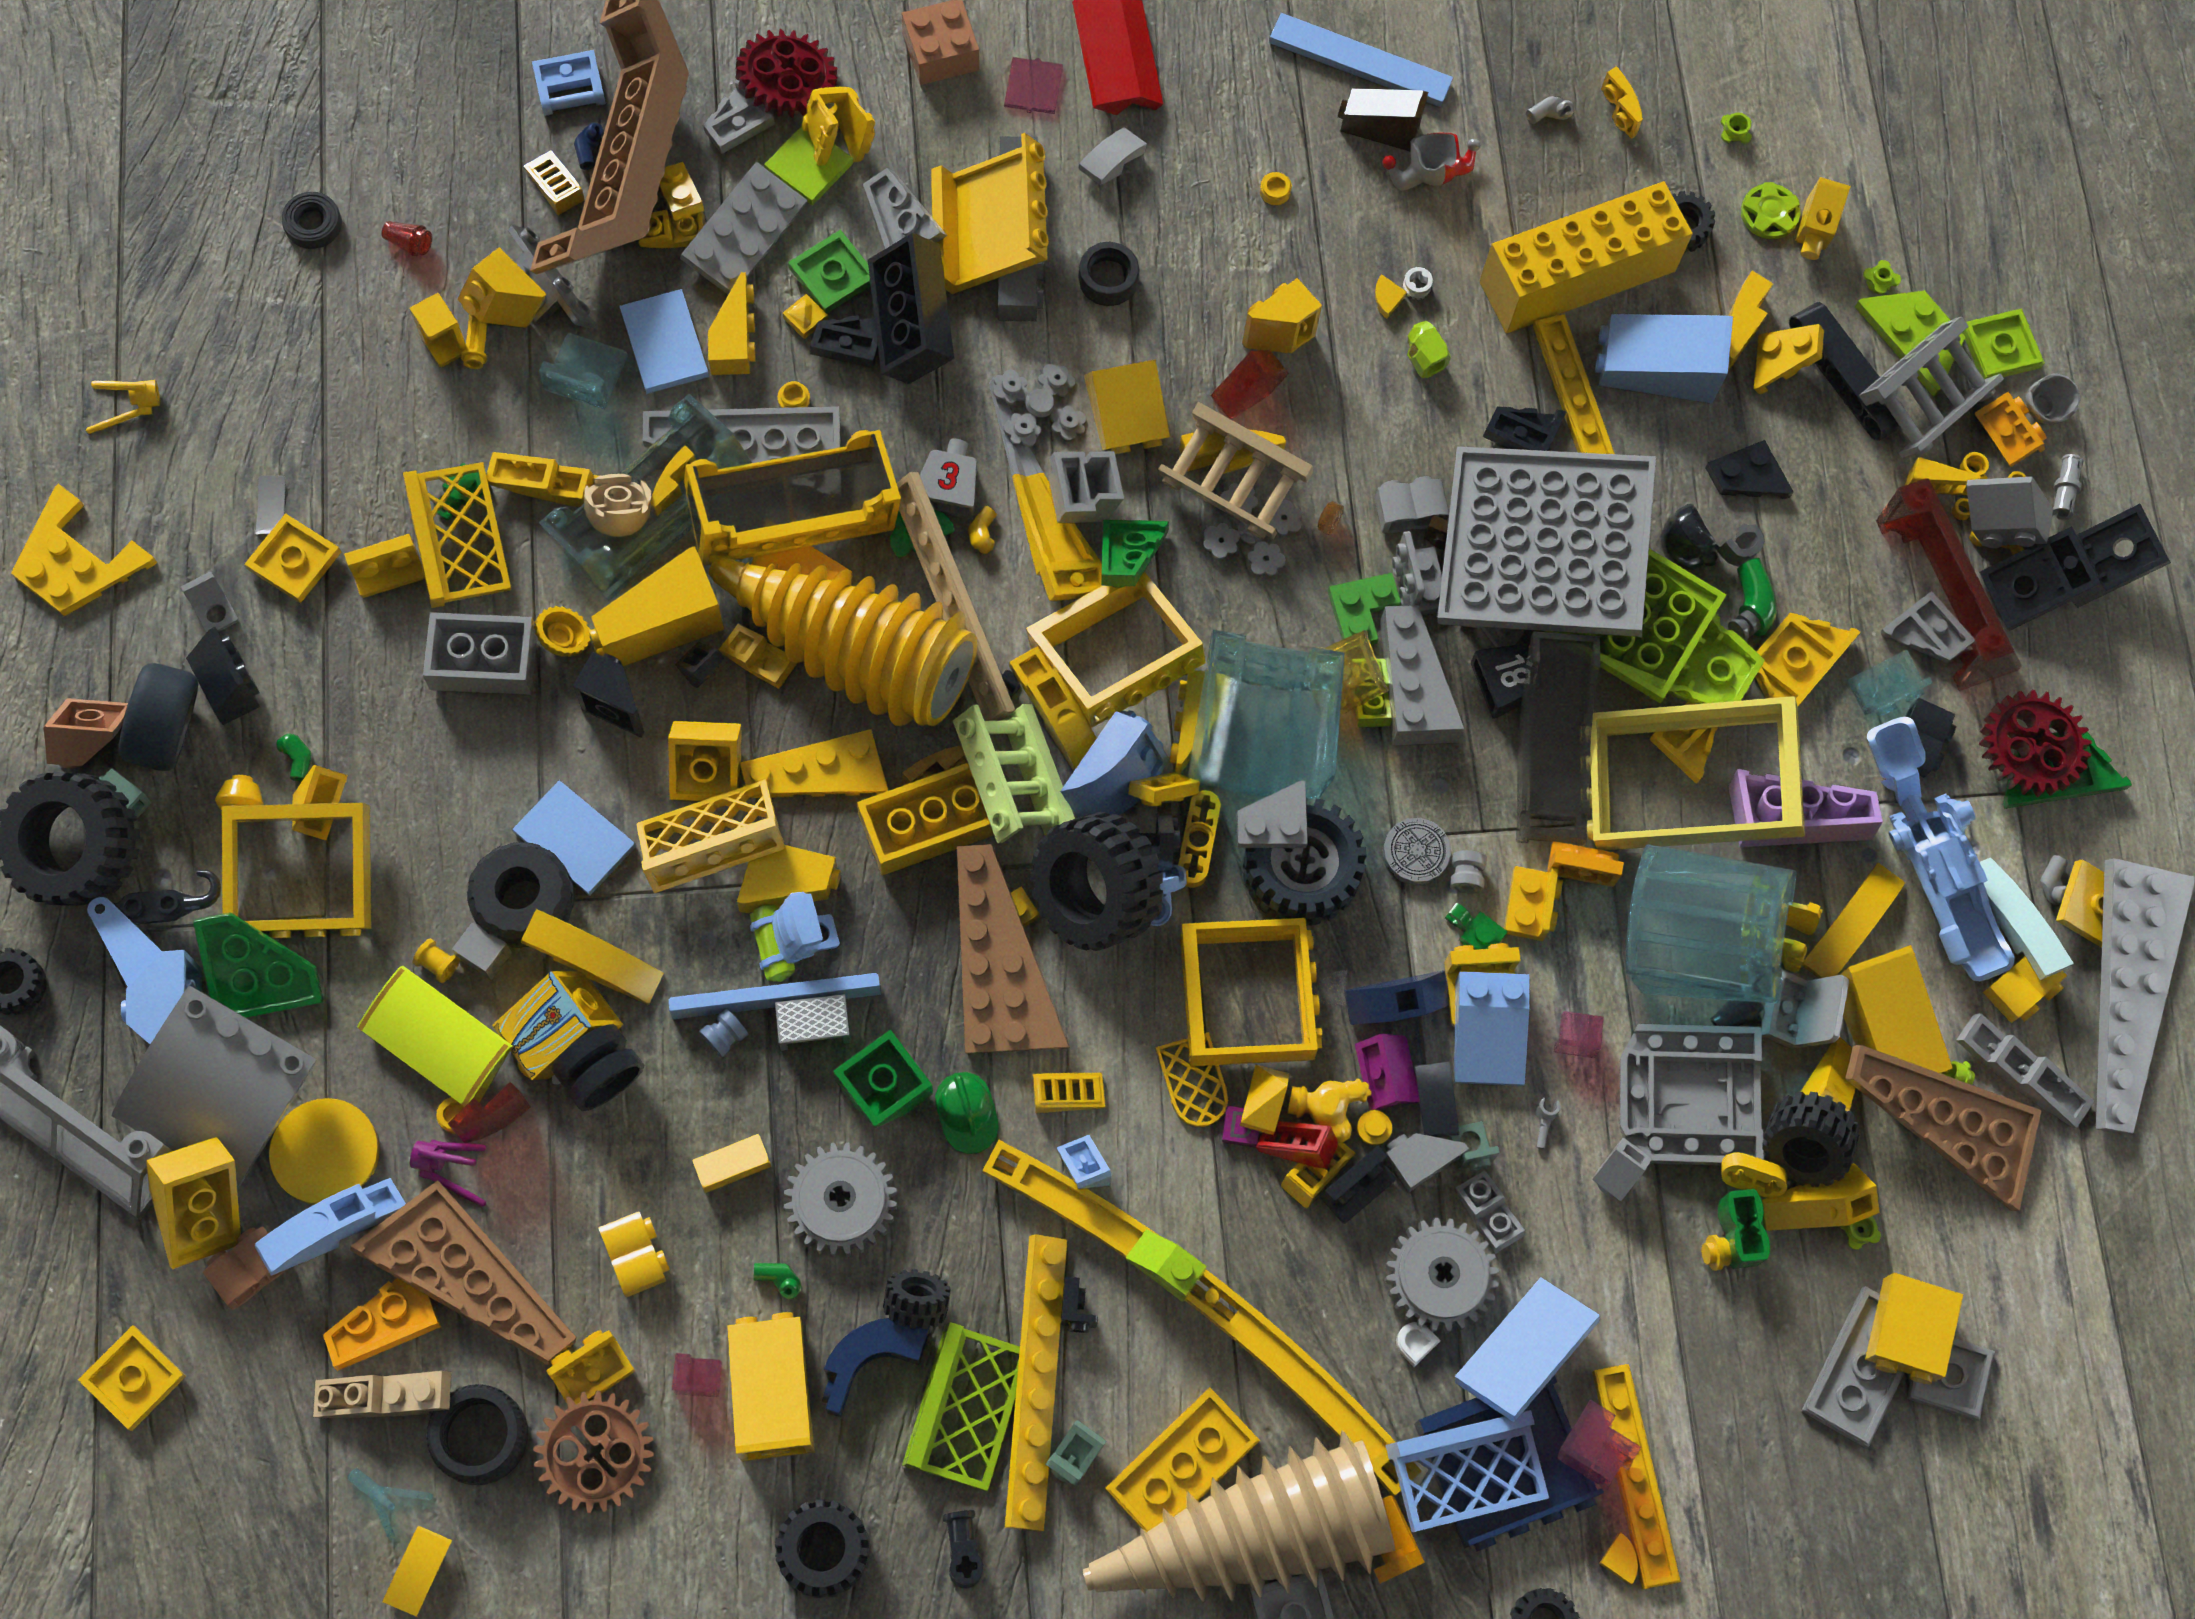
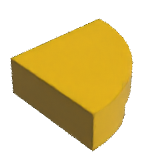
(1388, 296)
(1621, 1559)

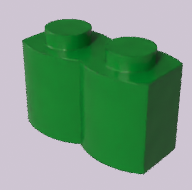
(1741, 1219)

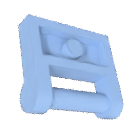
(568, 73)

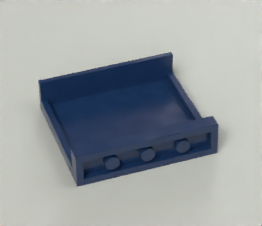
(1564, 1484)

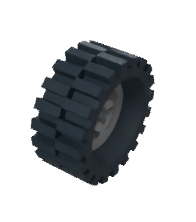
(1339, 870)

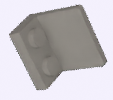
(1418, 575)

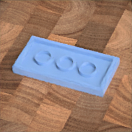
(1527, 1349)

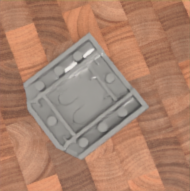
(1692, 1092)

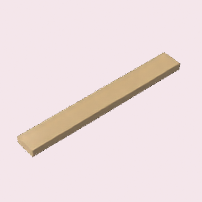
(951, 592)

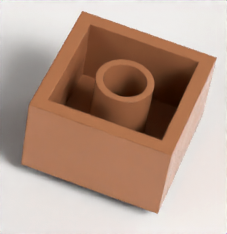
(940, 41)

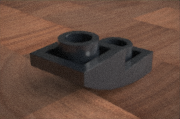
(1437, 1100)

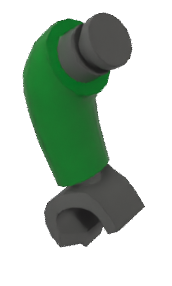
(1760, 605)

